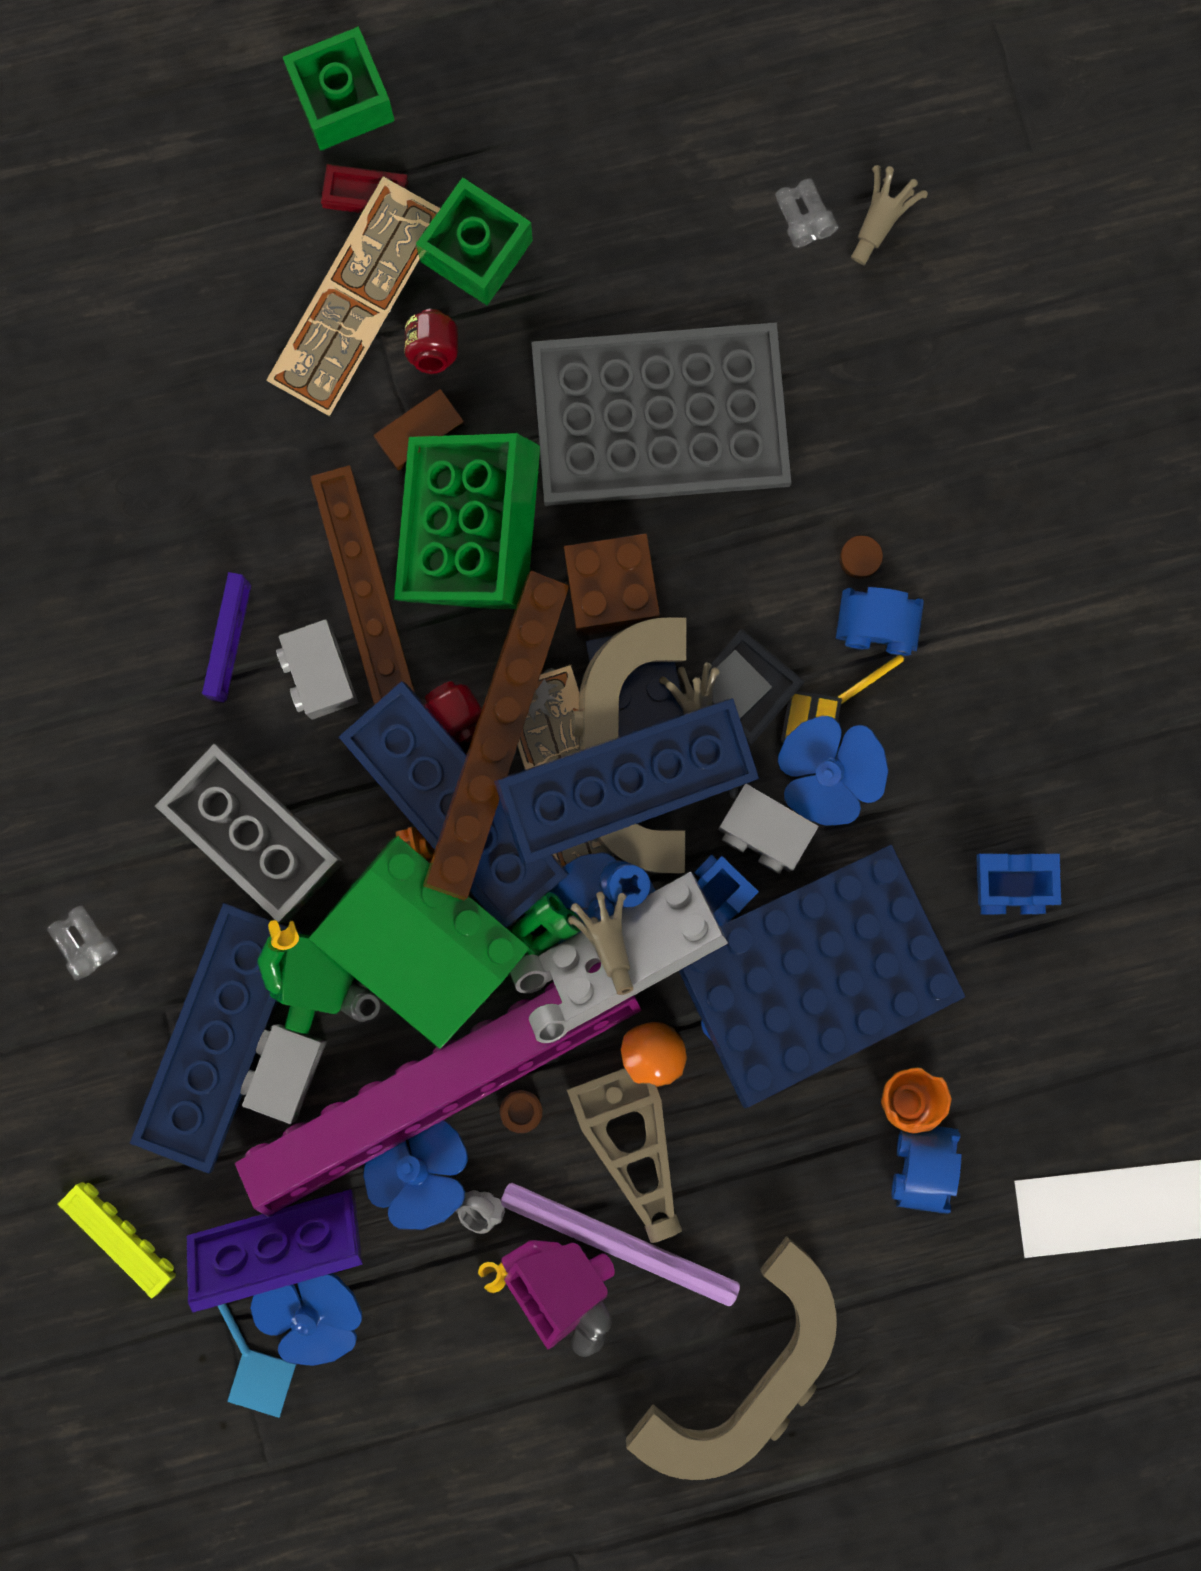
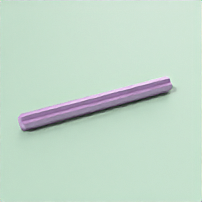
(620, 1244)

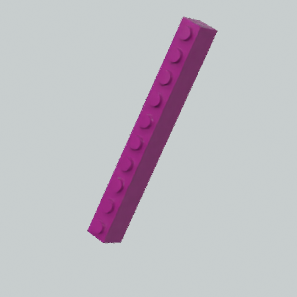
(410, 1102)

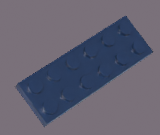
(420, 771)
(626, 780)
(210, 1046)

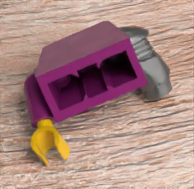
(558, 1291)

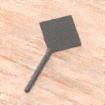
(740, 682)

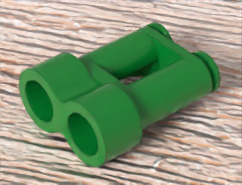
(553, 916)

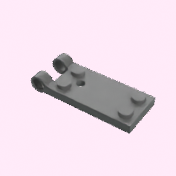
(660, 938)

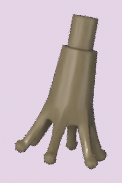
(883, 213)
(699, 696)
(608, 941)

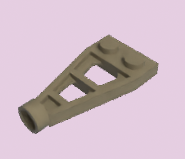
(609, 1098)

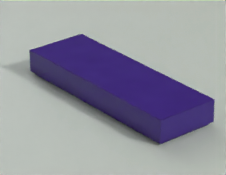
(227, 637)

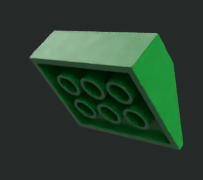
(467, 520)
(418, 946)

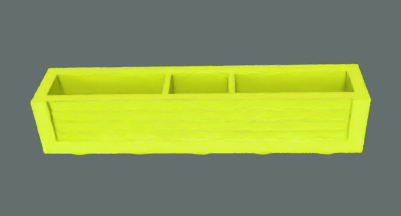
(118, 1238)

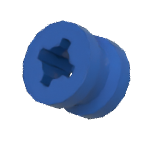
(615, 879)

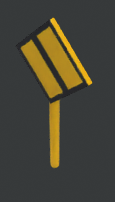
(808, 705)

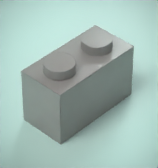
(316, 669)
(767, 829)
(282, 1073)

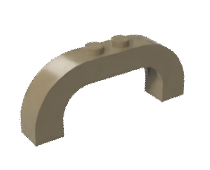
(599, 722)
(765, 1410)

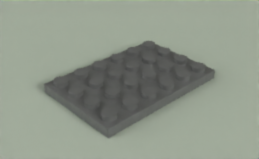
(661, 414)

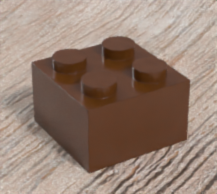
(611, 584)

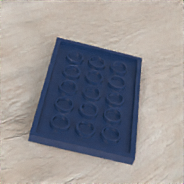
(820, 976)

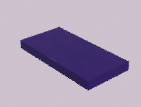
(272, 1250)

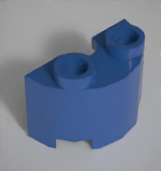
(880, 617)
(1018, 881)
(724, 888)
(929, 1170)

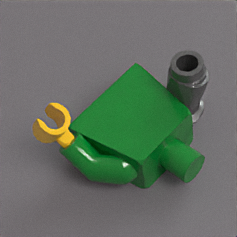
(309, 980)

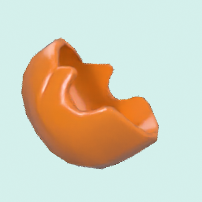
(653, 1054)
(915, 1100)

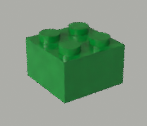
(339, 88)
(474, 241)

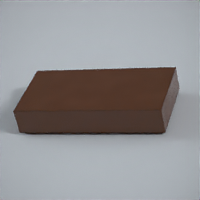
(429, 418)

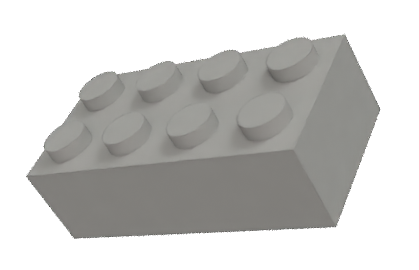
(249, 834)

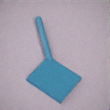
(260, 1378)

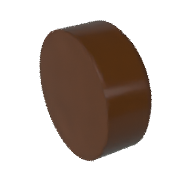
(861, 557)
(521, 1111)

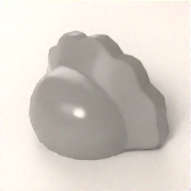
(480, 1211)

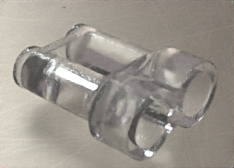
(810, 226)
(90, 955)

